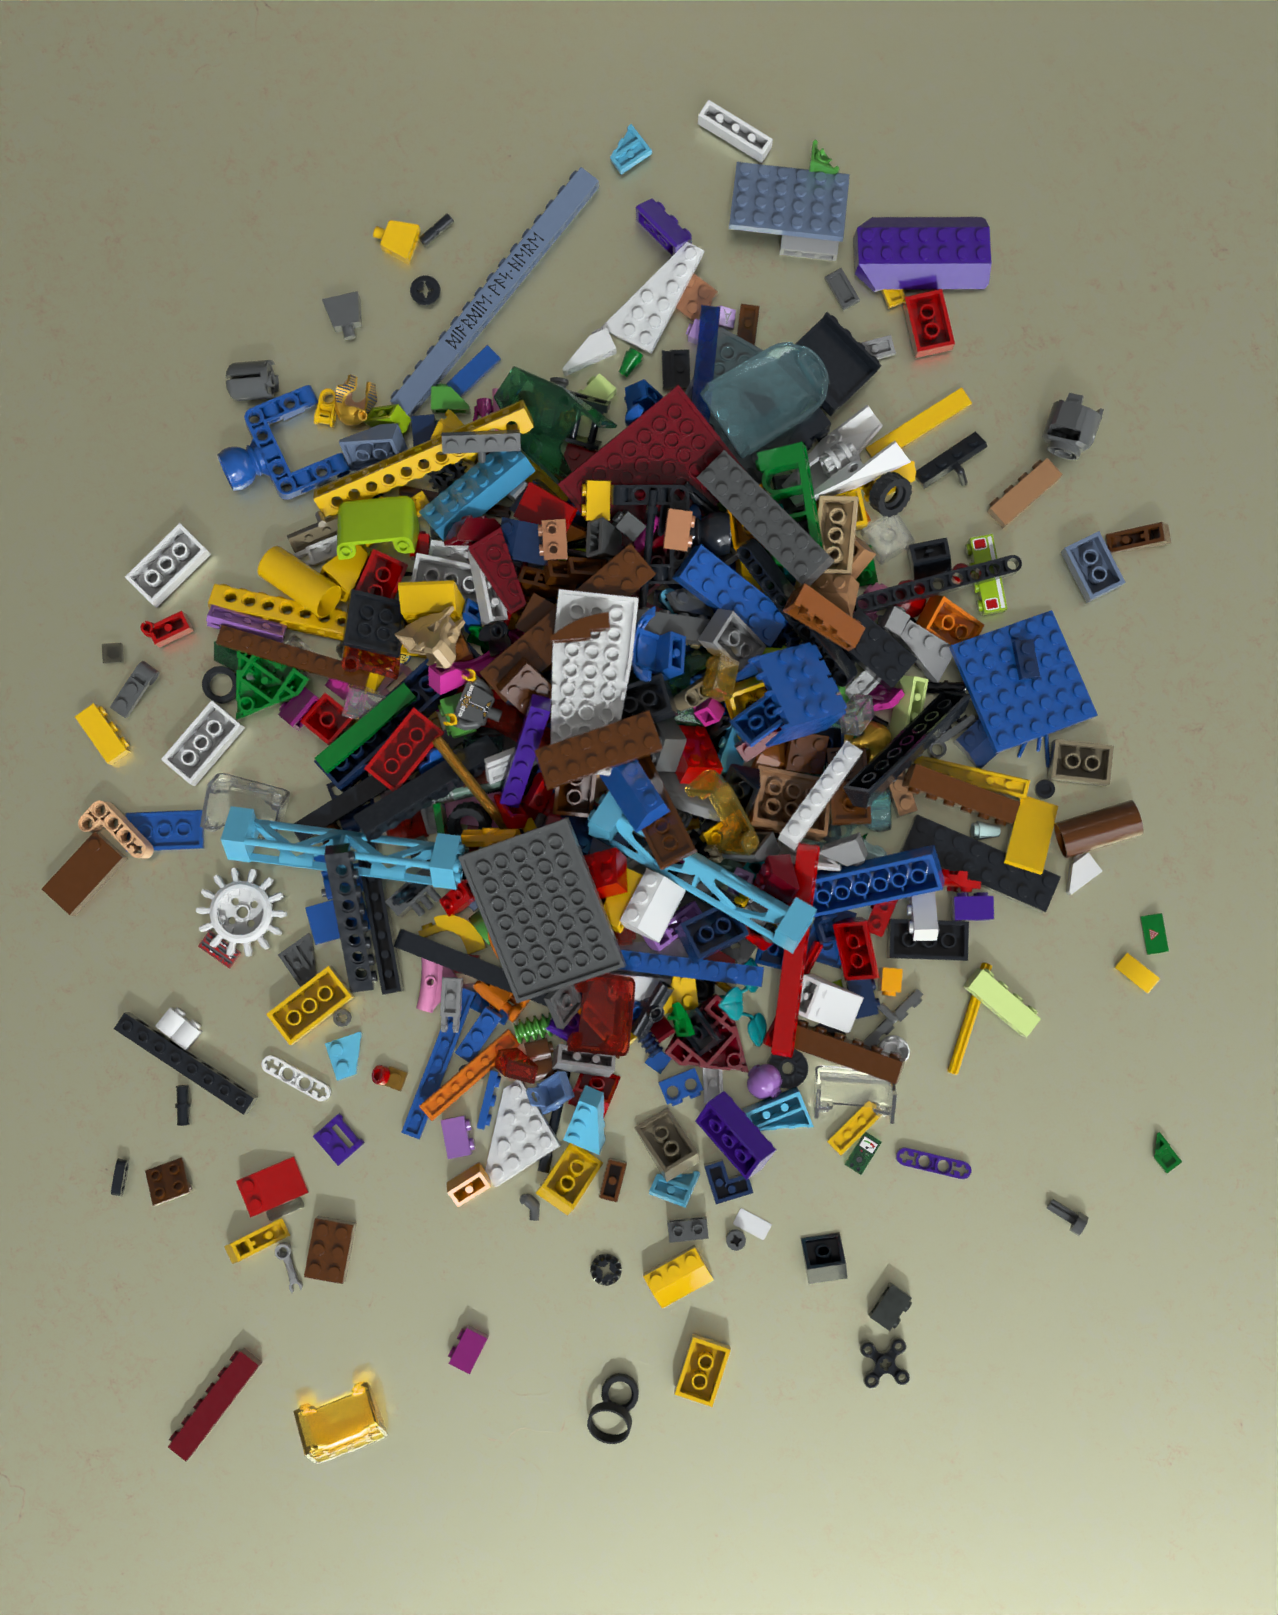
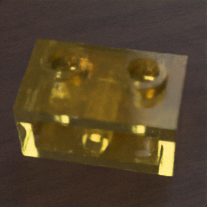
(720, 677)

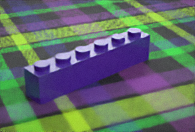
(523, 754)

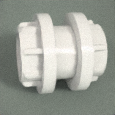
(835, 461)

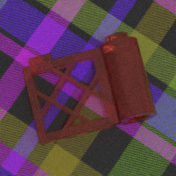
(356, 659)

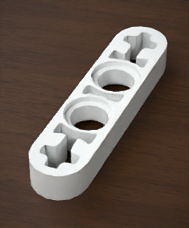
(297, 1076)

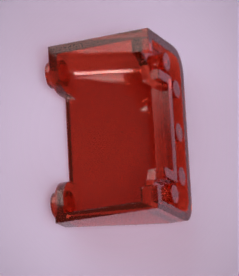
(604, 1015)

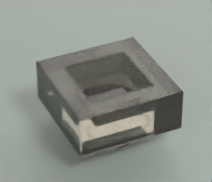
(112, 653)

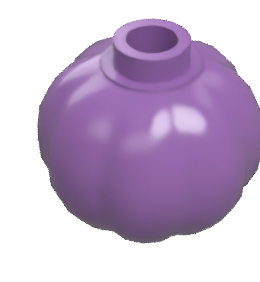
(764, 1081)

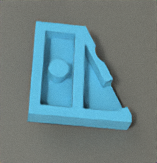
(630, 151)
(344, 1055)
(676, 1190)

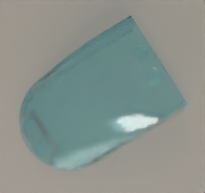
(767, 395)

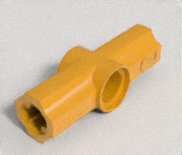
(486, 836)

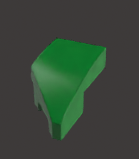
(681, 1021)
(1164, 1154)

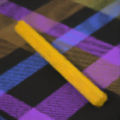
(965, 1030)

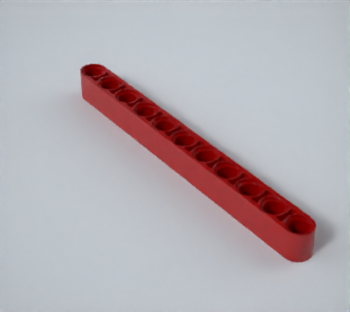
(794, 963)

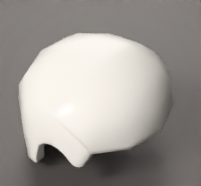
(895, 1044)

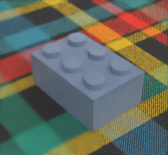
(1092, 567)

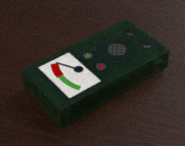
(863, 1153)

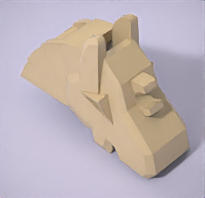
(433, 637)

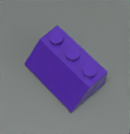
(661, 226)

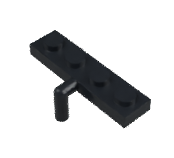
(951, 460)

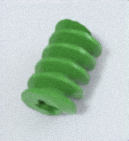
(532, 1028)

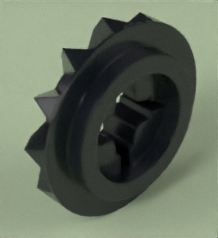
(418, 285)
(602, 1261)

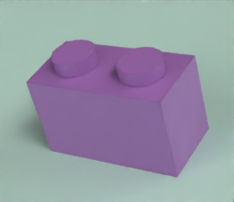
(457, 1136)

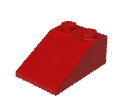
(272, 1186)

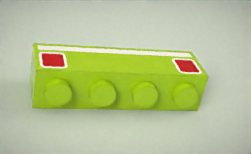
(990, 593)

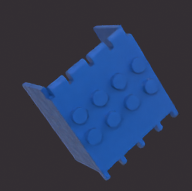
(798, 689)

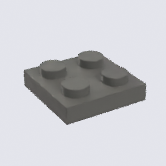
(563, 1005)

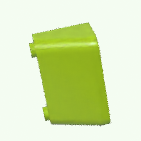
(377, 522)

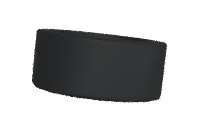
(206, 684)
(622, 1378)

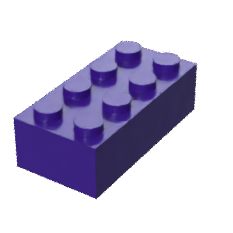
(735, 1135)

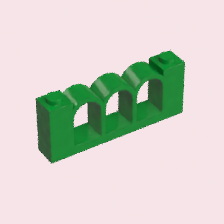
(785, 459)

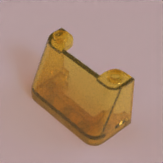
(737, 833)
(340, 1425)

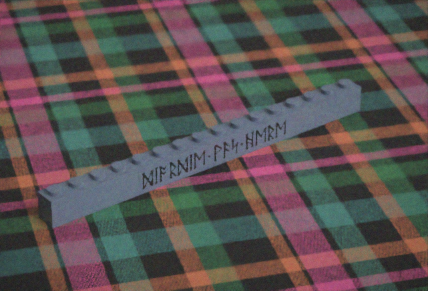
(496, 291)

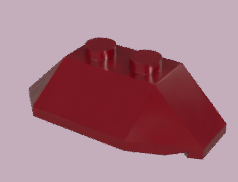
(470, 530)

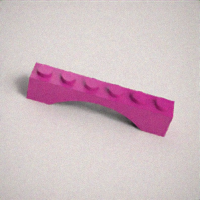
(449, 678)

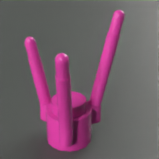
(483, 408)

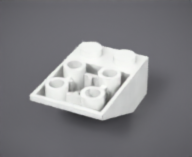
(828, 1003)

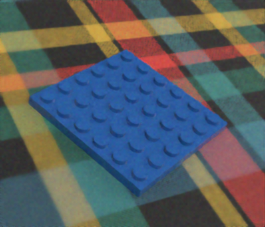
(1023, 709)

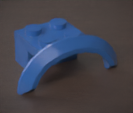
(639, 399)
(657, 652)

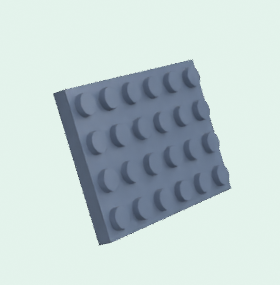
(789, 201)

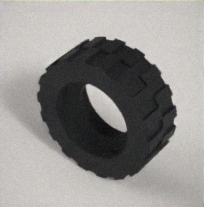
(881, 489)
(467, 809)

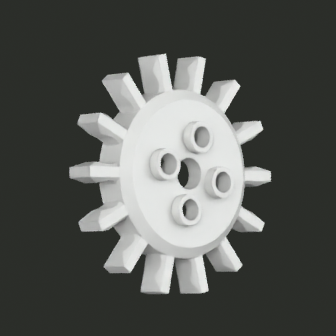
(223, 909)

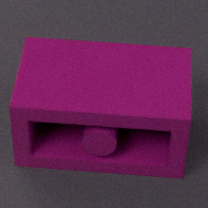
(468, 1349)

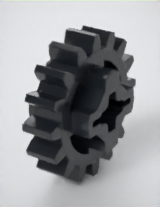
(442, 480)

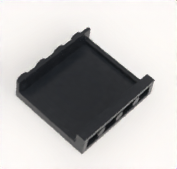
(845, 359)

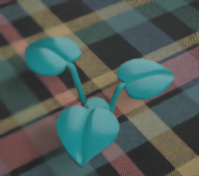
(732, 1005)

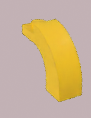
(463, 928)

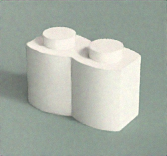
(179, 1028)

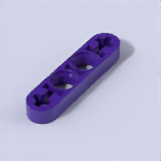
(933, 1163)

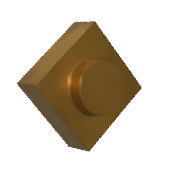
(396, 1079)

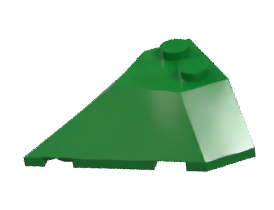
(264, 683)

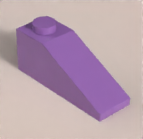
(680, 916)

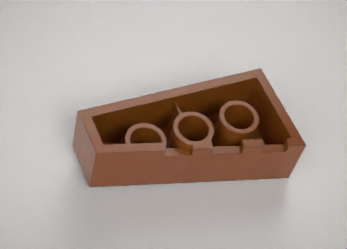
(824, 617)

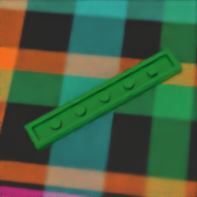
(365, 728)

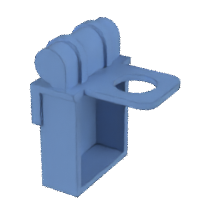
(551, 1092)

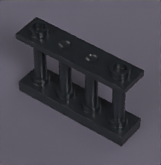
(589, 443)

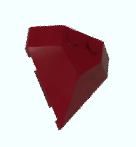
(723, 1056)

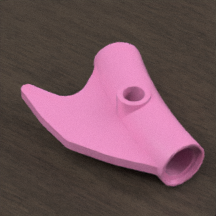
(431, 994)

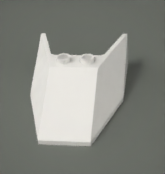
(858, 431)

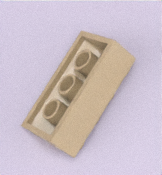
(838, 527)

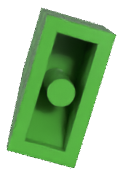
(446, 398)

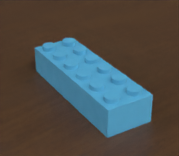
(477, 490)

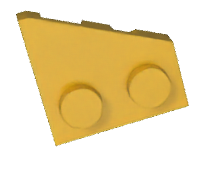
(684, 993)

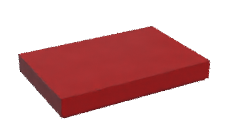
(541, 504)

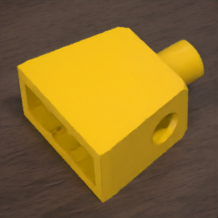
(398, 239)

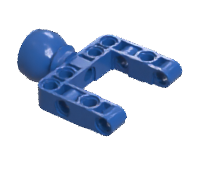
(265, 455)

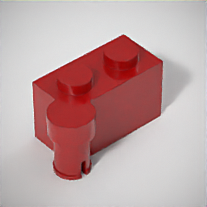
(168, 629)

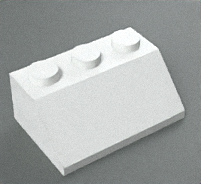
(652, 905)

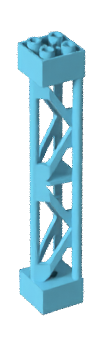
(243, 829)
(794, 919)

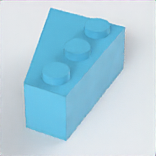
(778, 1113)
(587, 1122)

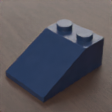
(522, 540)

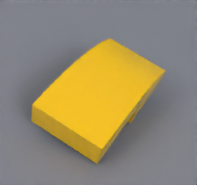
(1137, 973)

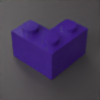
(973, 908)

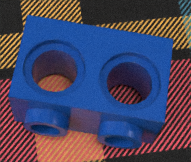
(679, 1081)

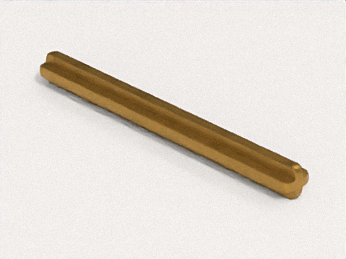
(469, 781)

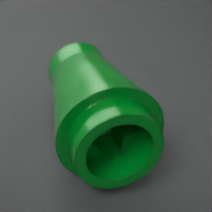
(630, 362)

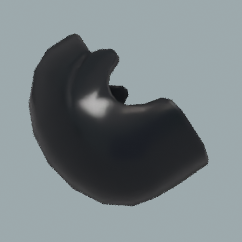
(705, 989)

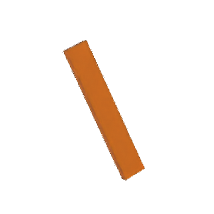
(467, 1076)

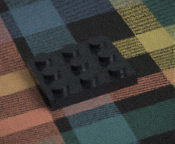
(373, 623)

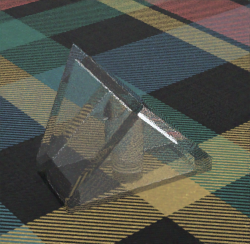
(360, 701)

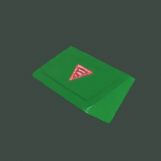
(1154, 934)

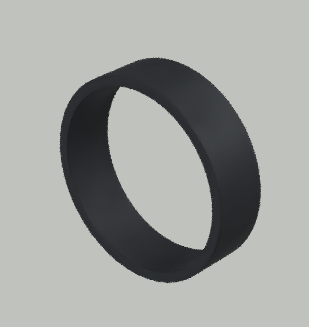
(605, 1437)

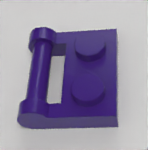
(334, 1144)

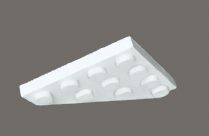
(519, 1135)

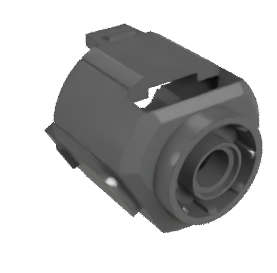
(1071, 427)

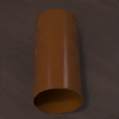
(1098, 829)

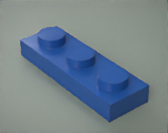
(478, 1034)
(489, 1099)

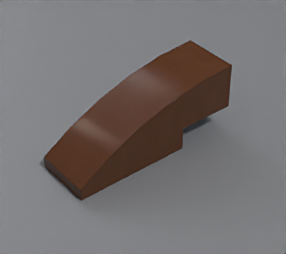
(572, 571)
(581, 629)

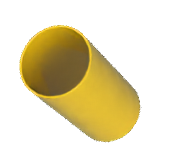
(299, 581)

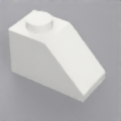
(1081, 872)

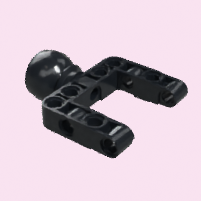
(711, 531)

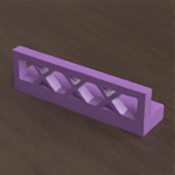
(261, 627)

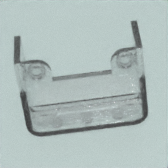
(852, 1088)

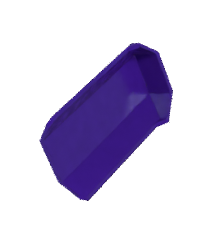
(923, 253)

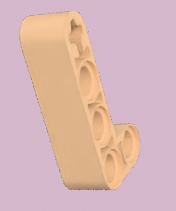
(120, 832)

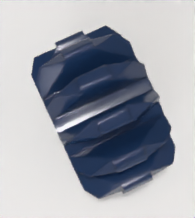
(786, 636)

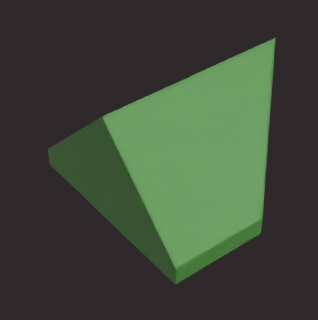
(820, 161)

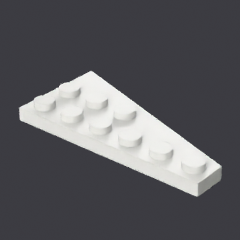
(651, 307)

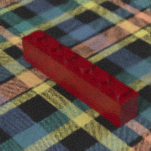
(214, 1405)

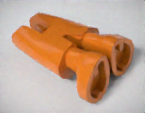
(499, 999)

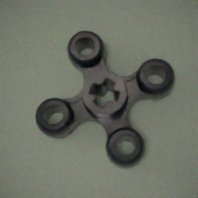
(890, 1368)

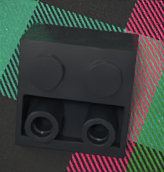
(929, 558)

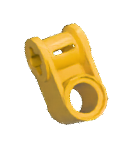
(325, 412)

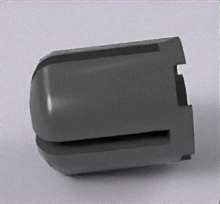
(252, 380)

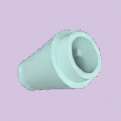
(983, 830)

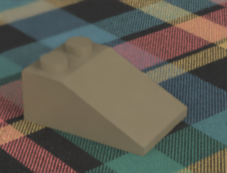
(667, 1144)

